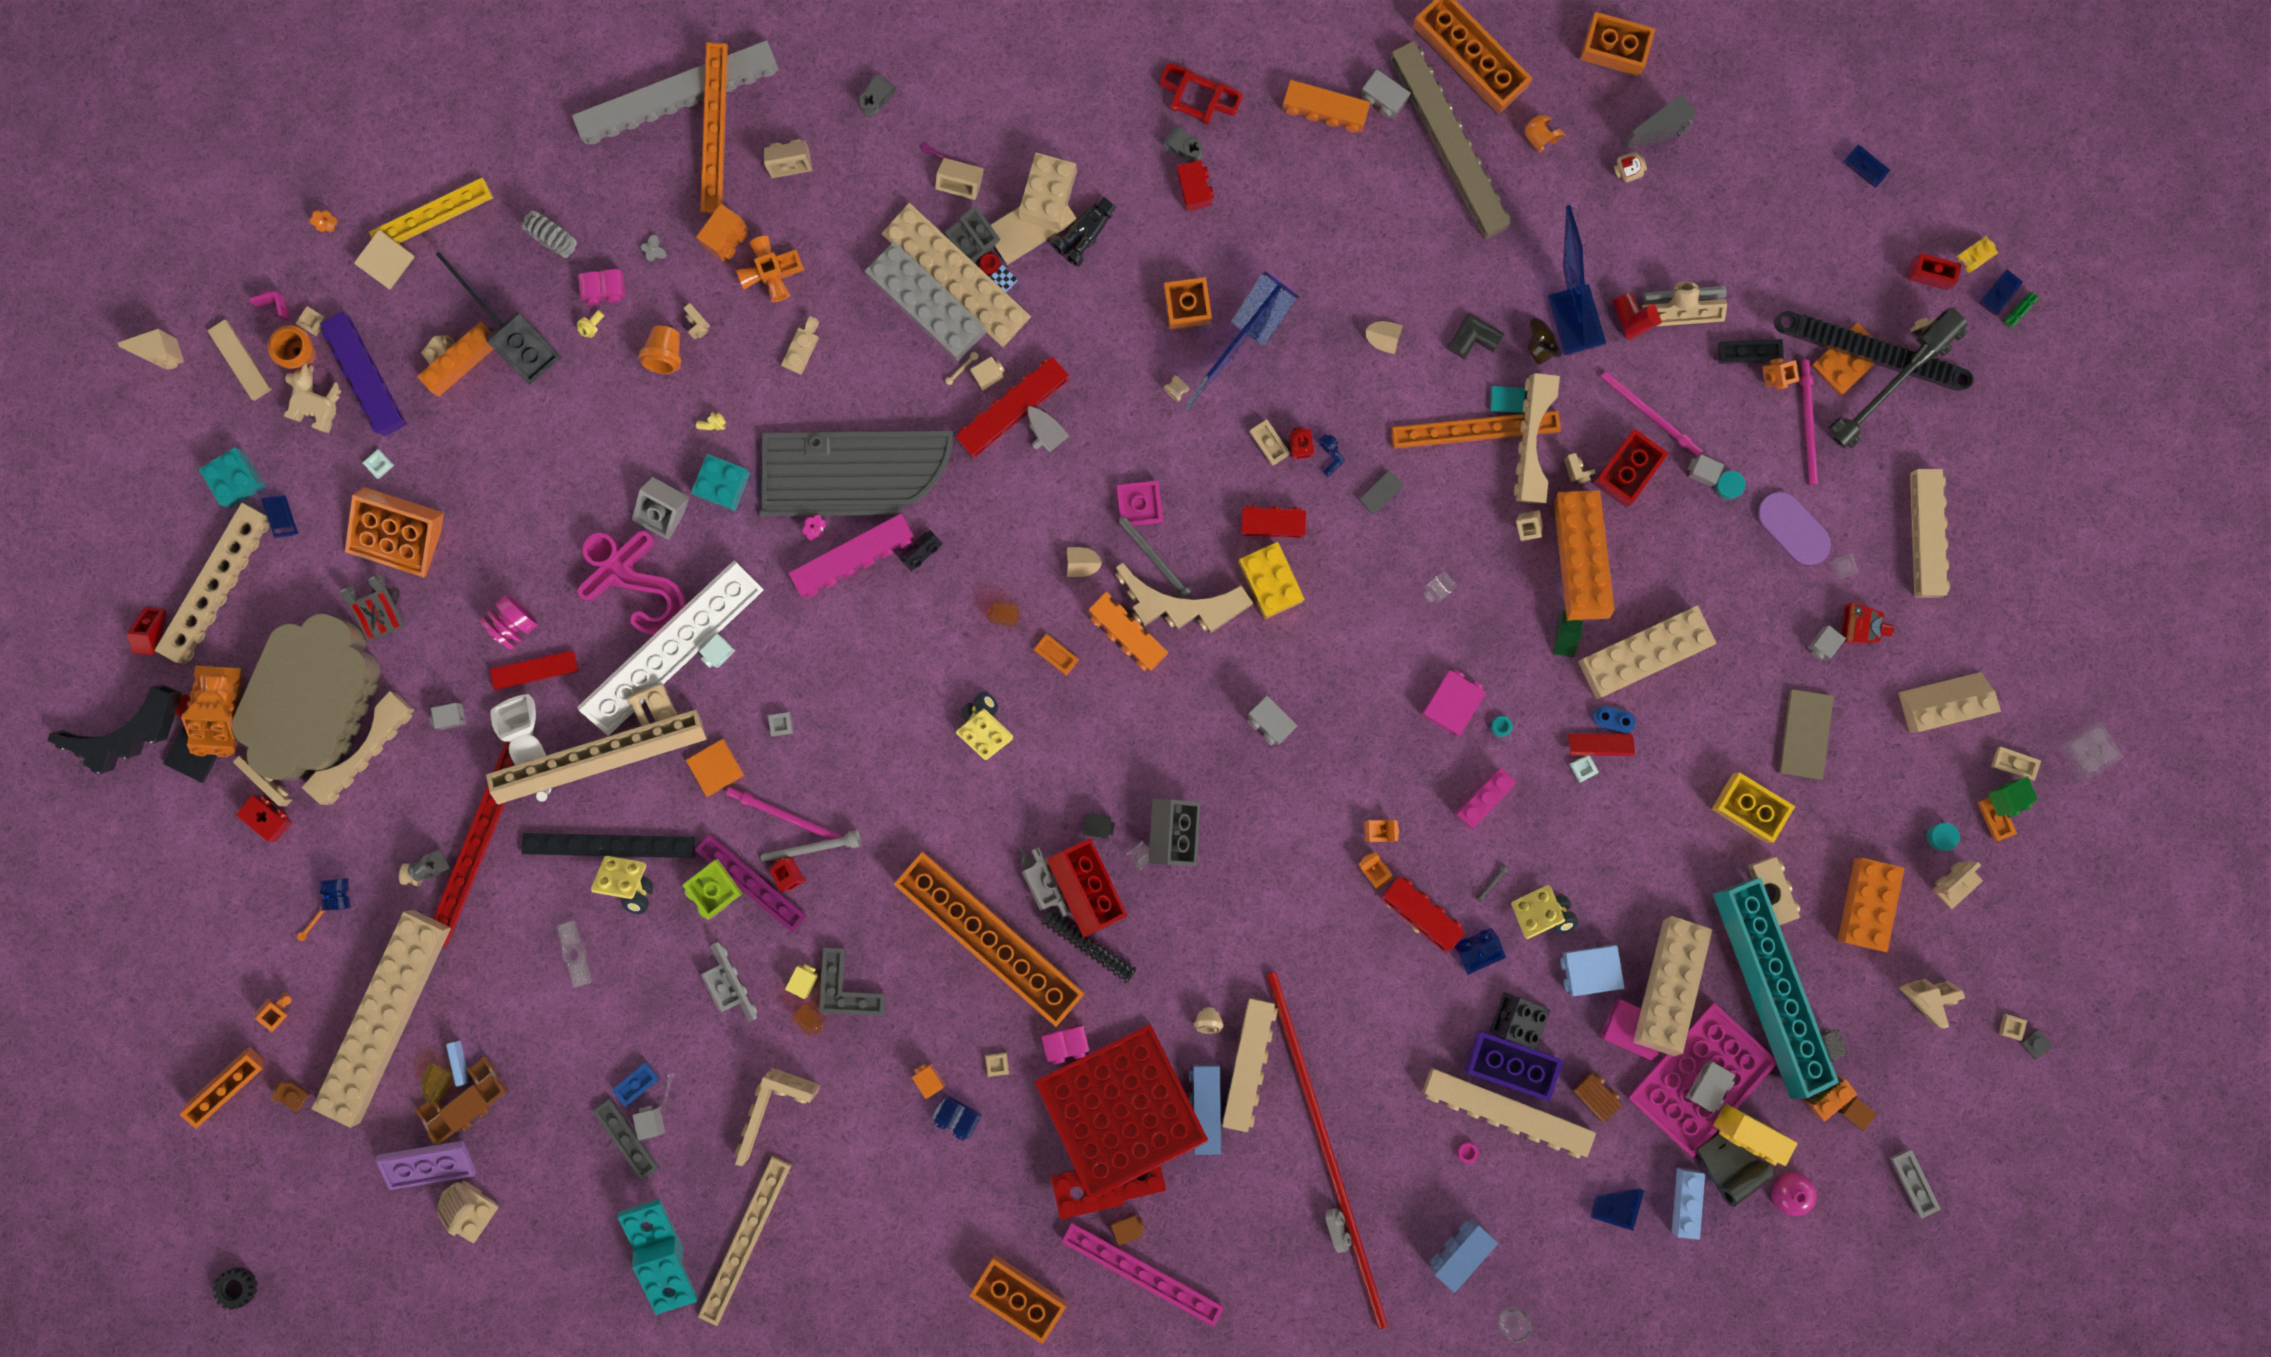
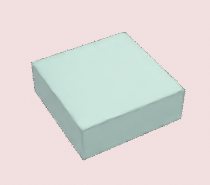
(378, 464)
(1583, 768)

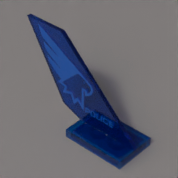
(1575, 307)
(1256, 318)

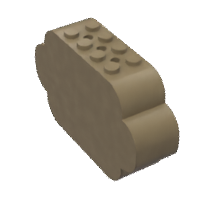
(306, 698)

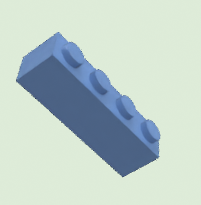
(1207, 1105)

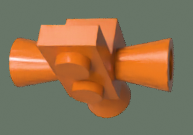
(770, 269)

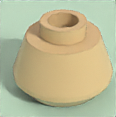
(1208, 1021)

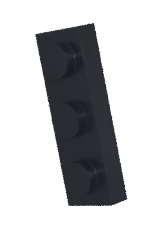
(1750, 351)

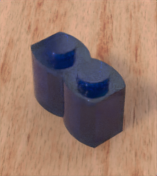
(956, 1117)

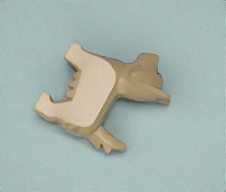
(306, 402)

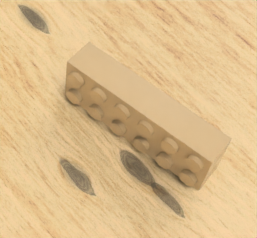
(1647, 652)
(1672, 986)

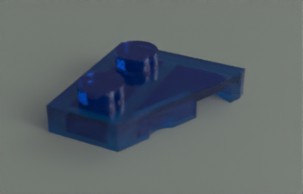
(1618, 1207)

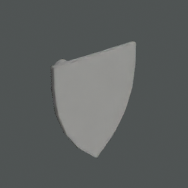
(1046, 429)

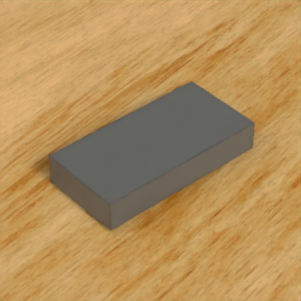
(1381, 492)

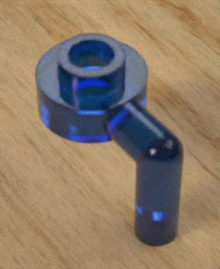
(1329, 444)

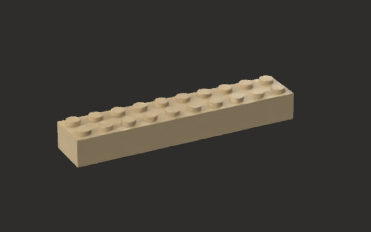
(381, 1018)

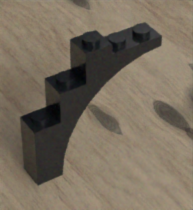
(149, 724)

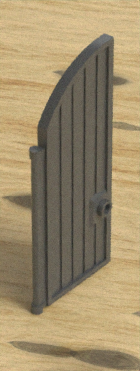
(850, 471)

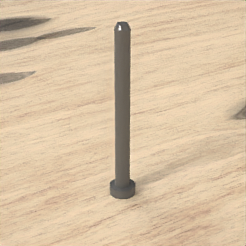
(1155, 558)

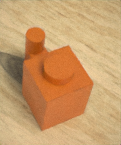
(272, 1012)

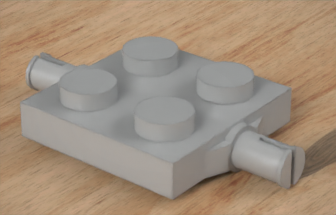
(1044, 884)

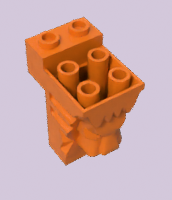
(212, 709)

